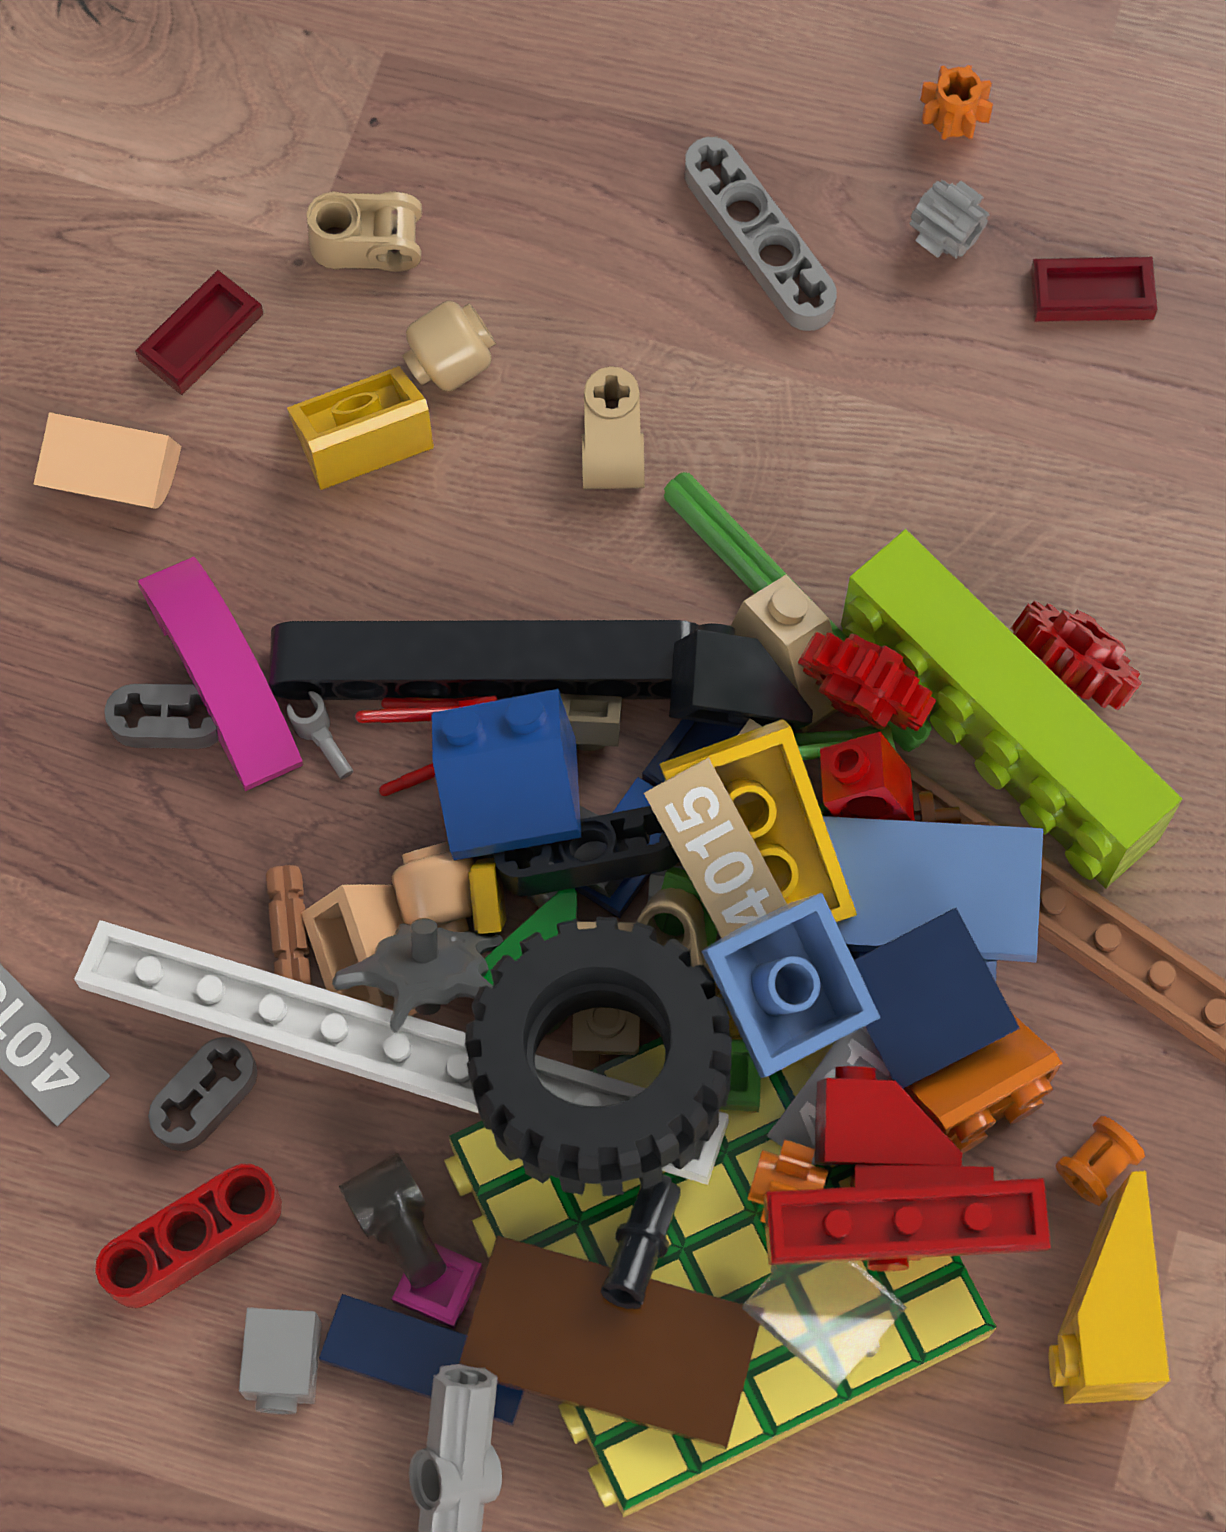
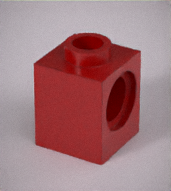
(866, 780)

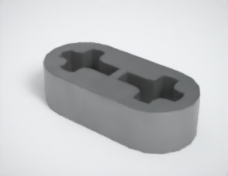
(162, 731)
(191, 1083)

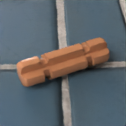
(286, 923)

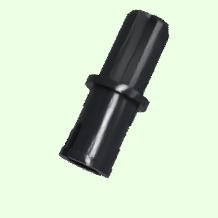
(641, 1244)

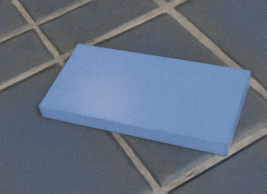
(919, 870)

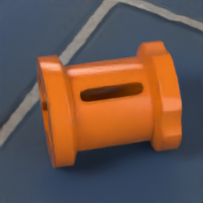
(1100, 1160)

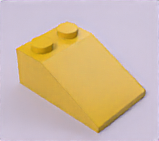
(780, 811)
(1114, 1323)

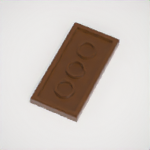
(660, 1366)

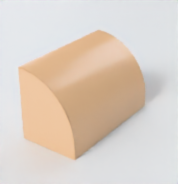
(106, 461)
(347, 930)

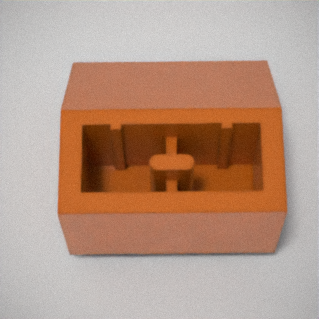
(988, 1085)

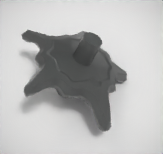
(423, 968)

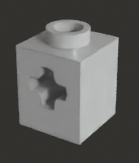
(280, 1359)

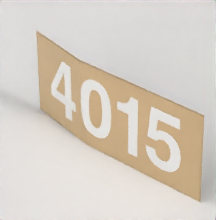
(715, 847)

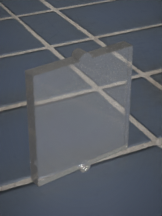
(825, 1314)

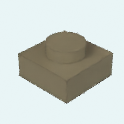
(594, 720)

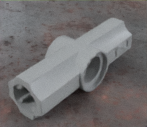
(460, 1464)

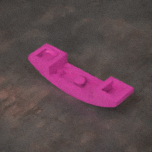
(222, 672)

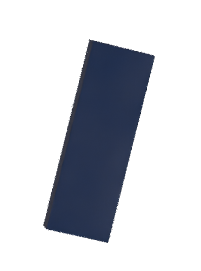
(400, 1351)

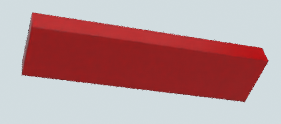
(906, 1221)

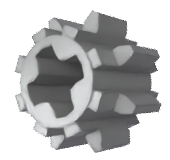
(949, 218)

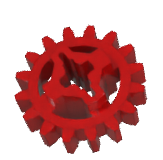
(1079, 653)
(867, 681)

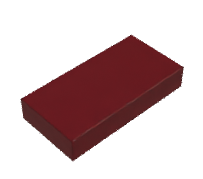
(1093, 289)
(199, 332)

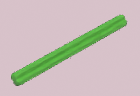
(747, 559)

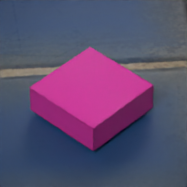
(445, 1297)

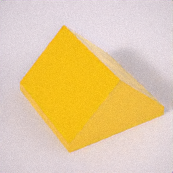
(362, 427)

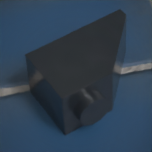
(731, 680)

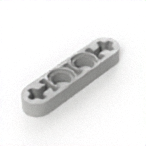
(753, 236)

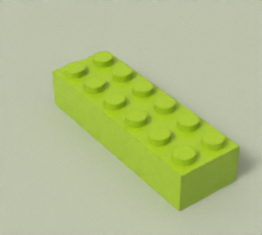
(1011, 712)

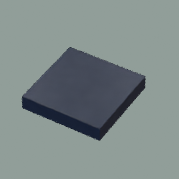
(932, 999)

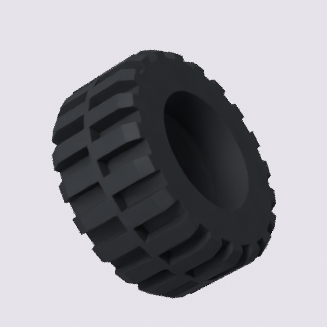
(582, 973)

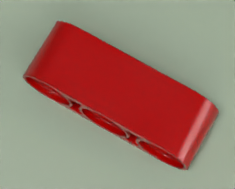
(155, 1236)

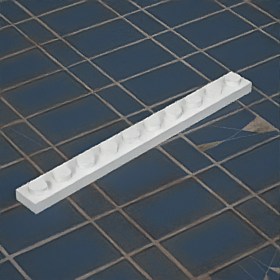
(324, 1026)

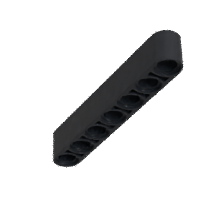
(473, 658)

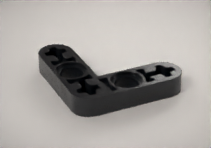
(557, 869)

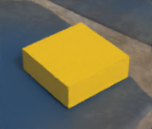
(487, 896)

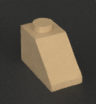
(784, 624)

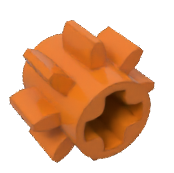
(956, 102)
(786, 1172)

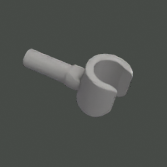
(316, 729)

